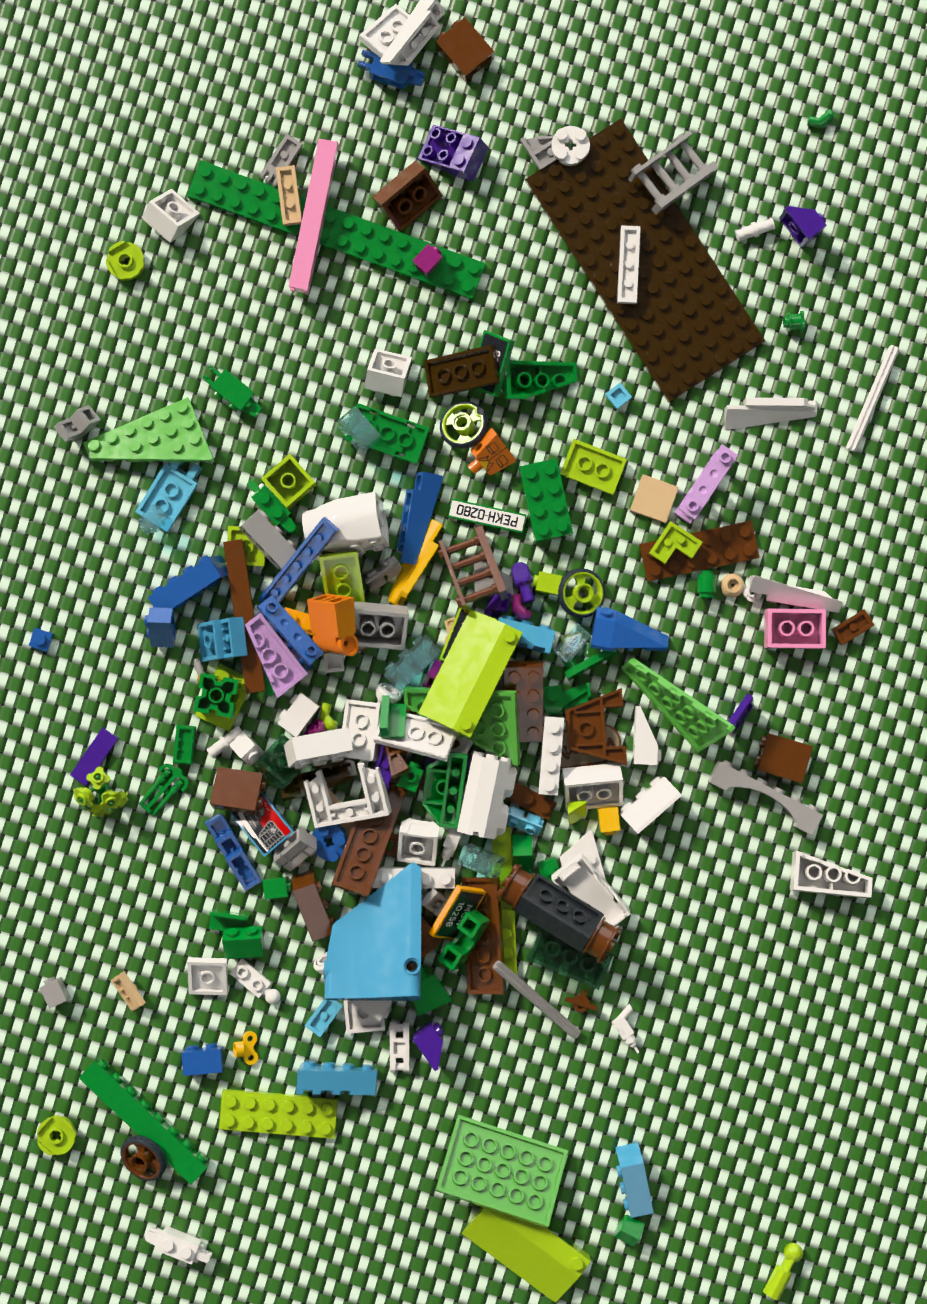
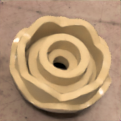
(726, 587)

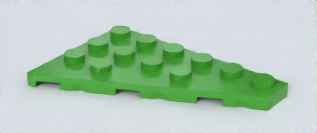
(497, 727)

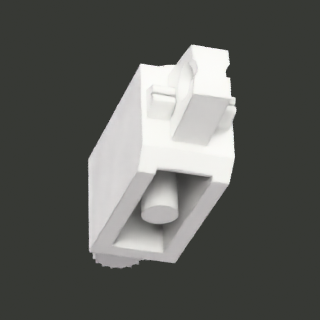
(178, 1245)

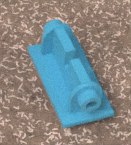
(531, 824)

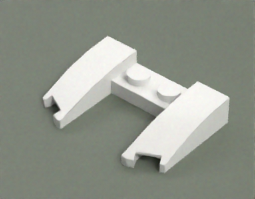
(373, 805)

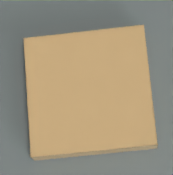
(654, 498)

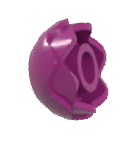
(315, 727)

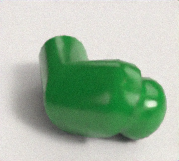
(823, 121)

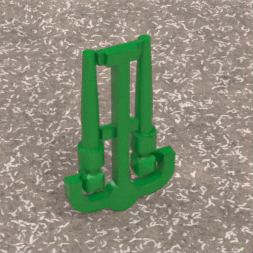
(177, 772)

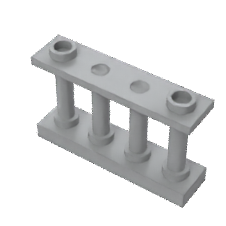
(676, 191)

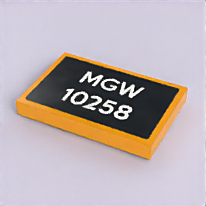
(461, 901)

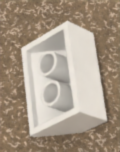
(595, 784)
(649, 804)

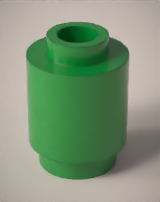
(707, 584)

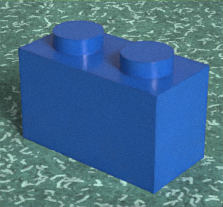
(161, 627)
(202, 1060)

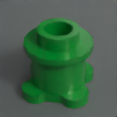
(794, 321)

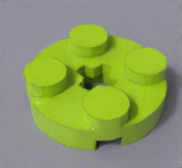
(114, 259)
(58, 1146)

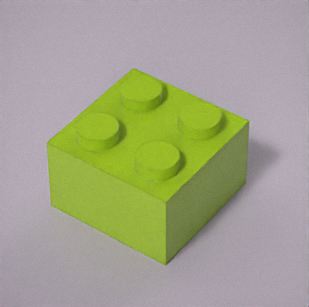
(289, 481)

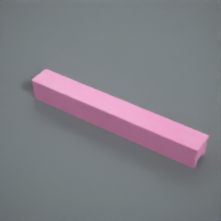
(313, 216)

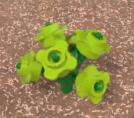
(106, 798)

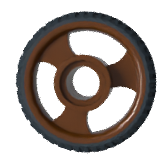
(144, 1157)

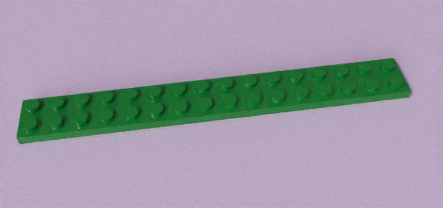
(339, 232)

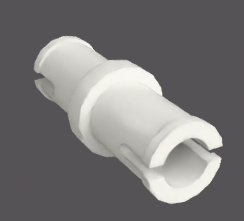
(754, 229)
(224, 742)

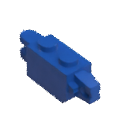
(393, 75)

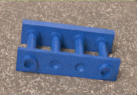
(290, 633)

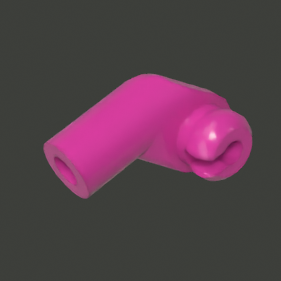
(518, 609)

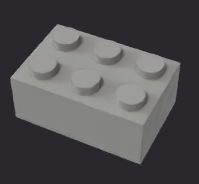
(381, 625)

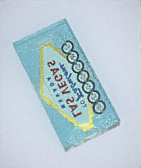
(572, 643)

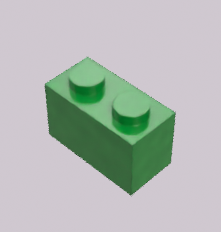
(243, 942)

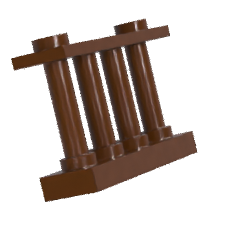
(491, 571)

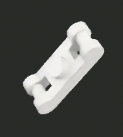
(399, 1047)

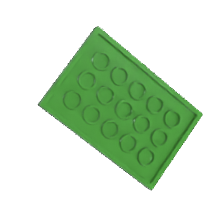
(502, 1171)

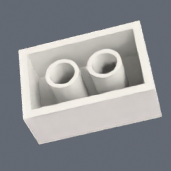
(318, 748)

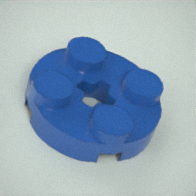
(339, 837)

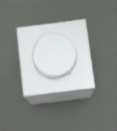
(246, 748)

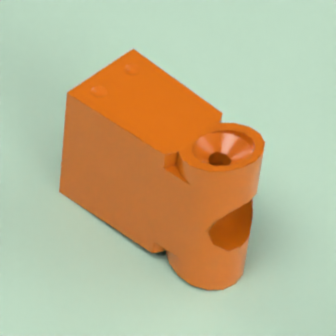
(333, 623)

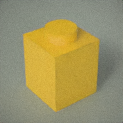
(608, 820)

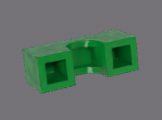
(460, 948)

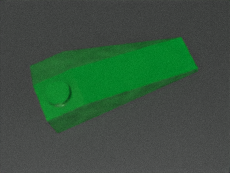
(533, 378)

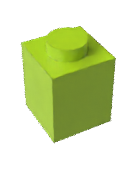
(547, 583)

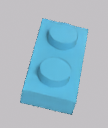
(323, 1016)

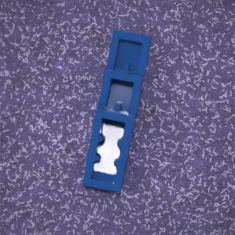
(233, 851)

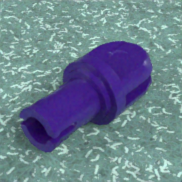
(523, 580)

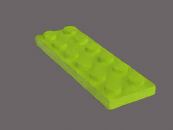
(278, 1113)

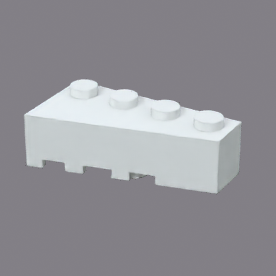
(821, 877)

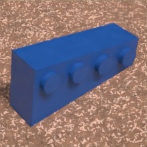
(190, 583)

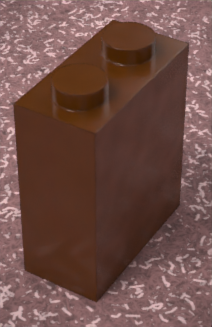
(464, 48)
(783, 757)
(238, 791)

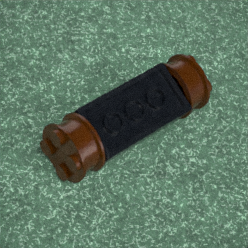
(559, 912)

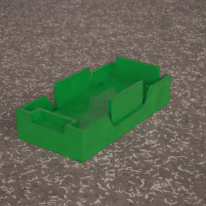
(395, 435)

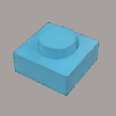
(618, 396)

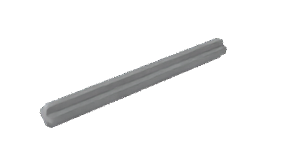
(536, 999)

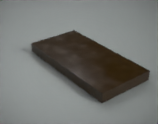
(462, 371)

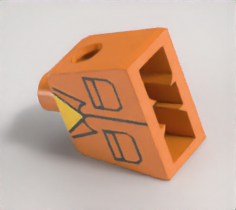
(491, 454)

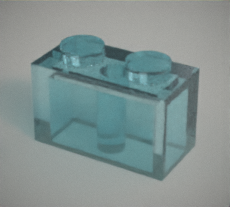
(359, 429)
(481, 860)

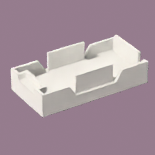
(591, 888)

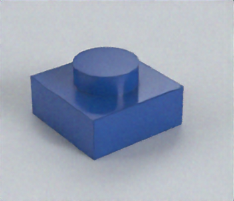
(41, 639)

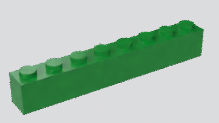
(144, 1120)

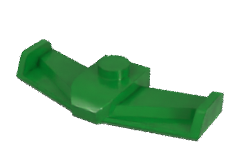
(557, 701)

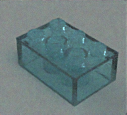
(412, 662)

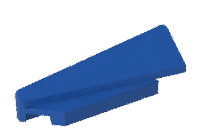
(417, 515)

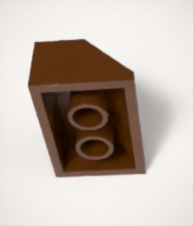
(407, 196)

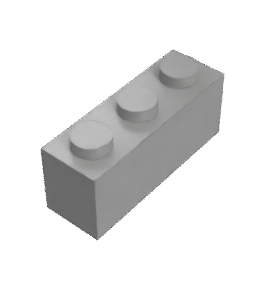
(268, 539)

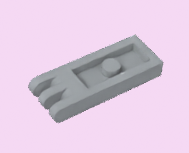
(282, 157)

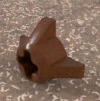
(581, 1000)

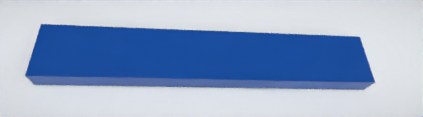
(300, 561)

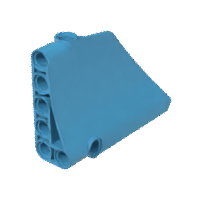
(377, 943)

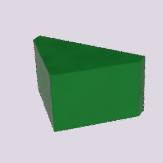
(522, 851)

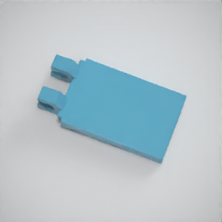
(170, 491)

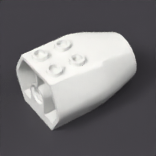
(359, 521)

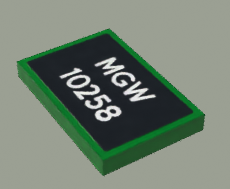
(503, 353)

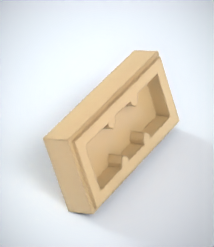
(128, 991)

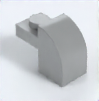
(78, 424)
(434, 901)

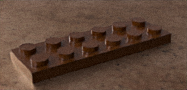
(718, 548)
(367, 848)
(490, 947)

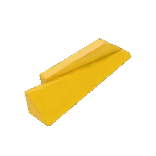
(411, 573)

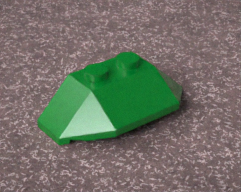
(445, 789)

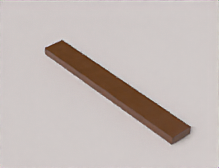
(243, 607)

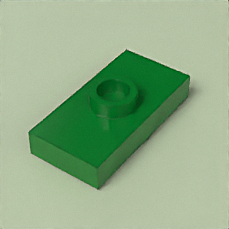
(184, 744)

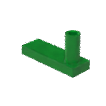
(575, 669)

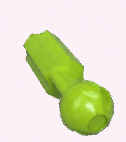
(782, 1273)

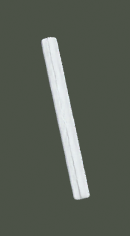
(872, 398)

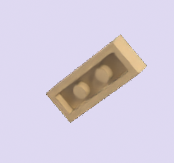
(289, 195)

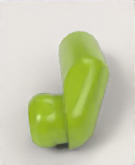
(325, 716)

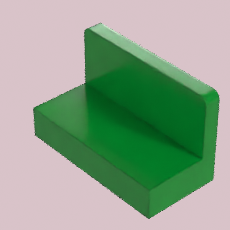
(392, 719)
(225, 919)

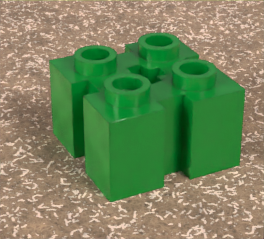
(207, 702)

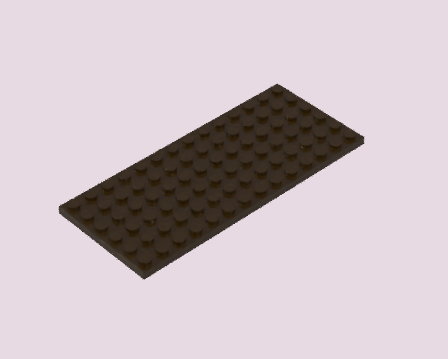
(685, 310)

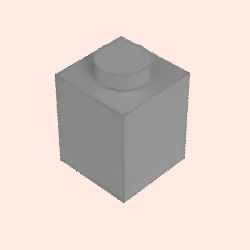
(54, 991)

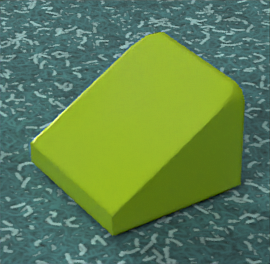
(576, 811)

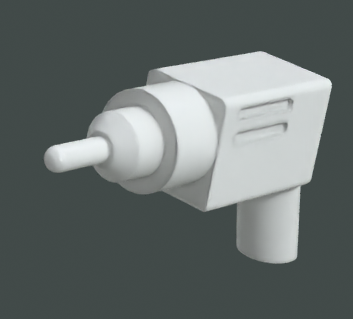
(450, 844)
(624, 1028)

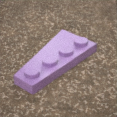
(277, 660)

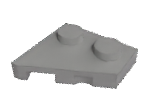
(540, 150)

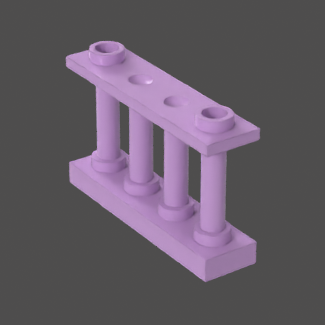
(706, 484)

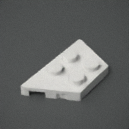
(588, 848)

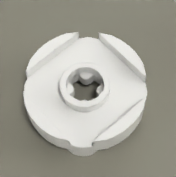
(566, 135)

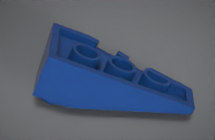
(618, 630)

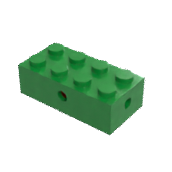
(545, 500)

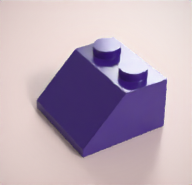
(803, 224)
(430, 1041)

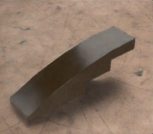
(334, 775)

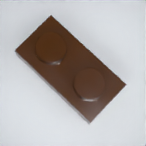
(852, 627)

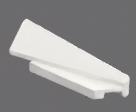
(414, 33)

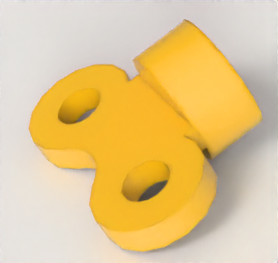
(246, 1048)

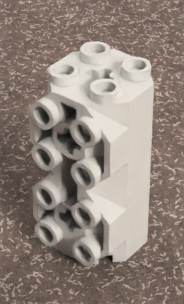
(486, 788)

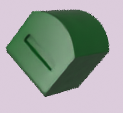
(629, 1230)

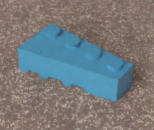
(336, 1079)

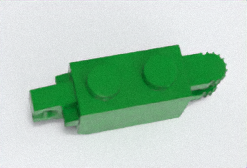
(234, 391)
(272, 506)

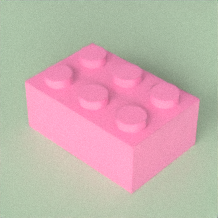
(795, 628)

